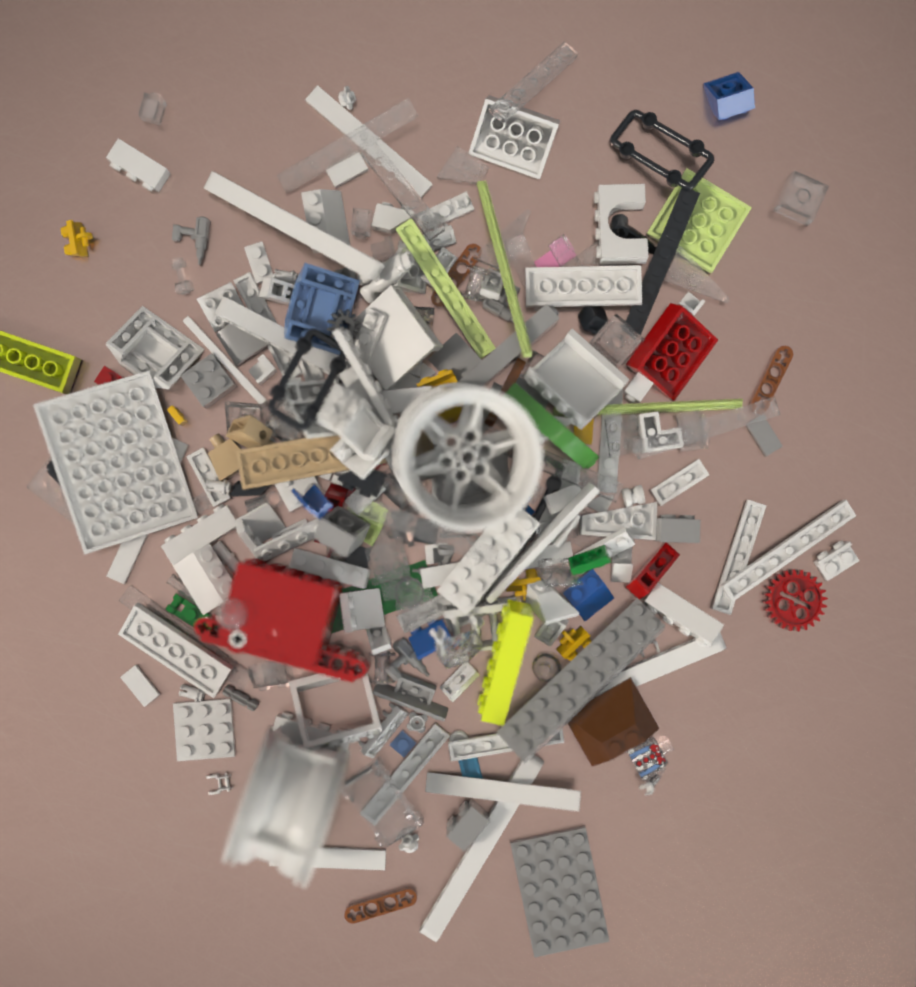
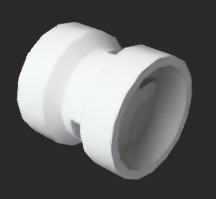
(633, 496)

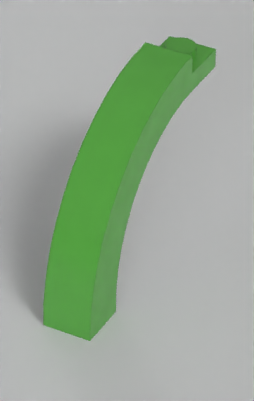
(553, 428)

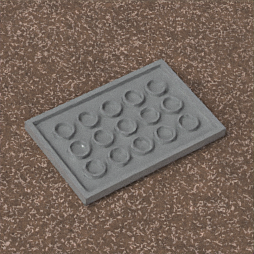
(559, 891)

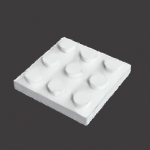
(204, 729)

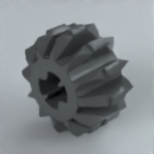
(346, 319)

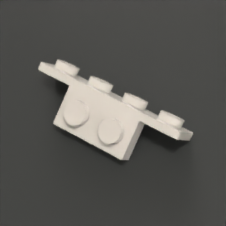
(287, 539)

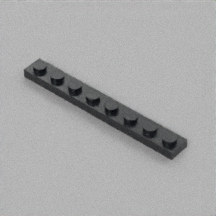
(663, 257)

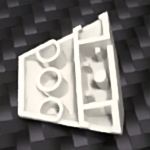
(302, 395)

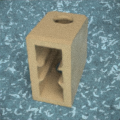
(249, 432)
(224, 457)

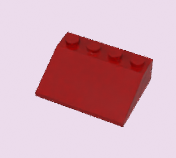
(672, 351)

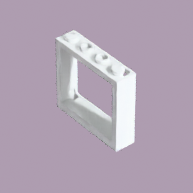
(335, 740)

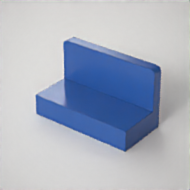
(314, 501)

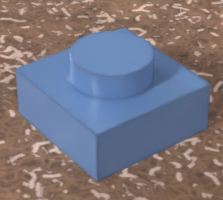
(403, 743)

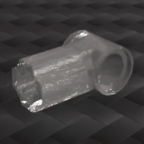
(253, 503)

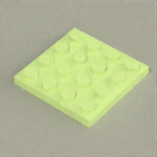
(711, 224)

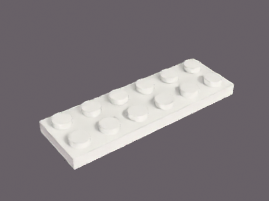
(583, 286)
(472, 578)
(175, 650)

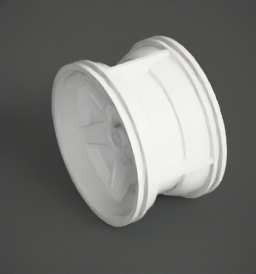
(507, 496)
(287, 806)

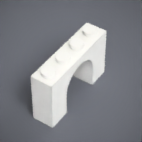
(611, 247)

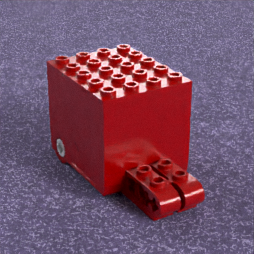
(286, 620)

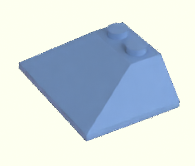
(314, 299)

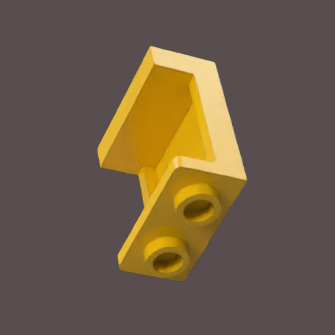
(445, 376)

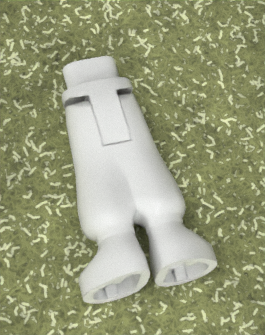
(393, 270)

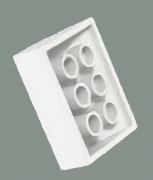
(518, 143)

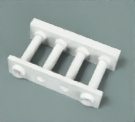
(482, 607)

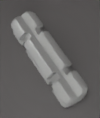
(240, 698)

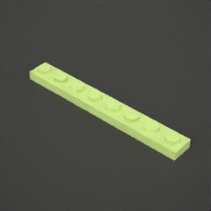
(445, 288)

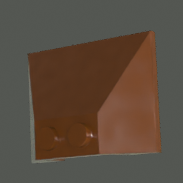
(613, 723)

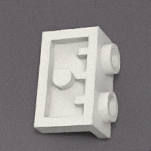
(836, 560)

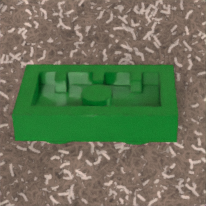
(589, 560)

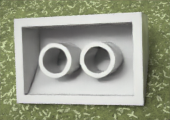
(326, 211)
(204, 578)

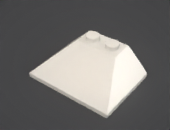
(153, 346)

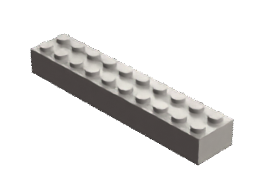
(581, 680)

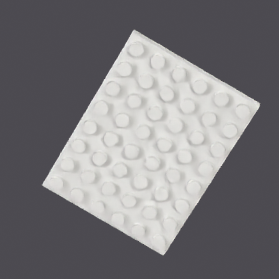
(115, 461)

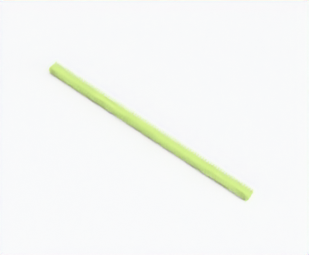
(505, 270)
(639, 407)

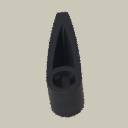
(620, 227)

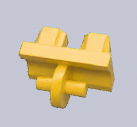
(77, 237)
(520, 585)
(572, 641)

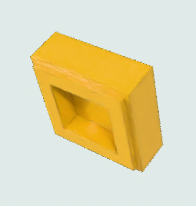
(177, 415)

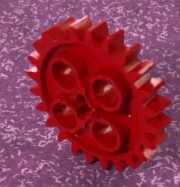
(788, 615)

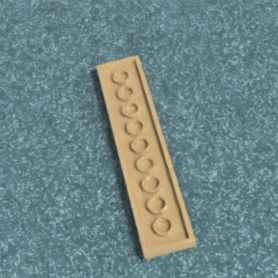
(298, 460)

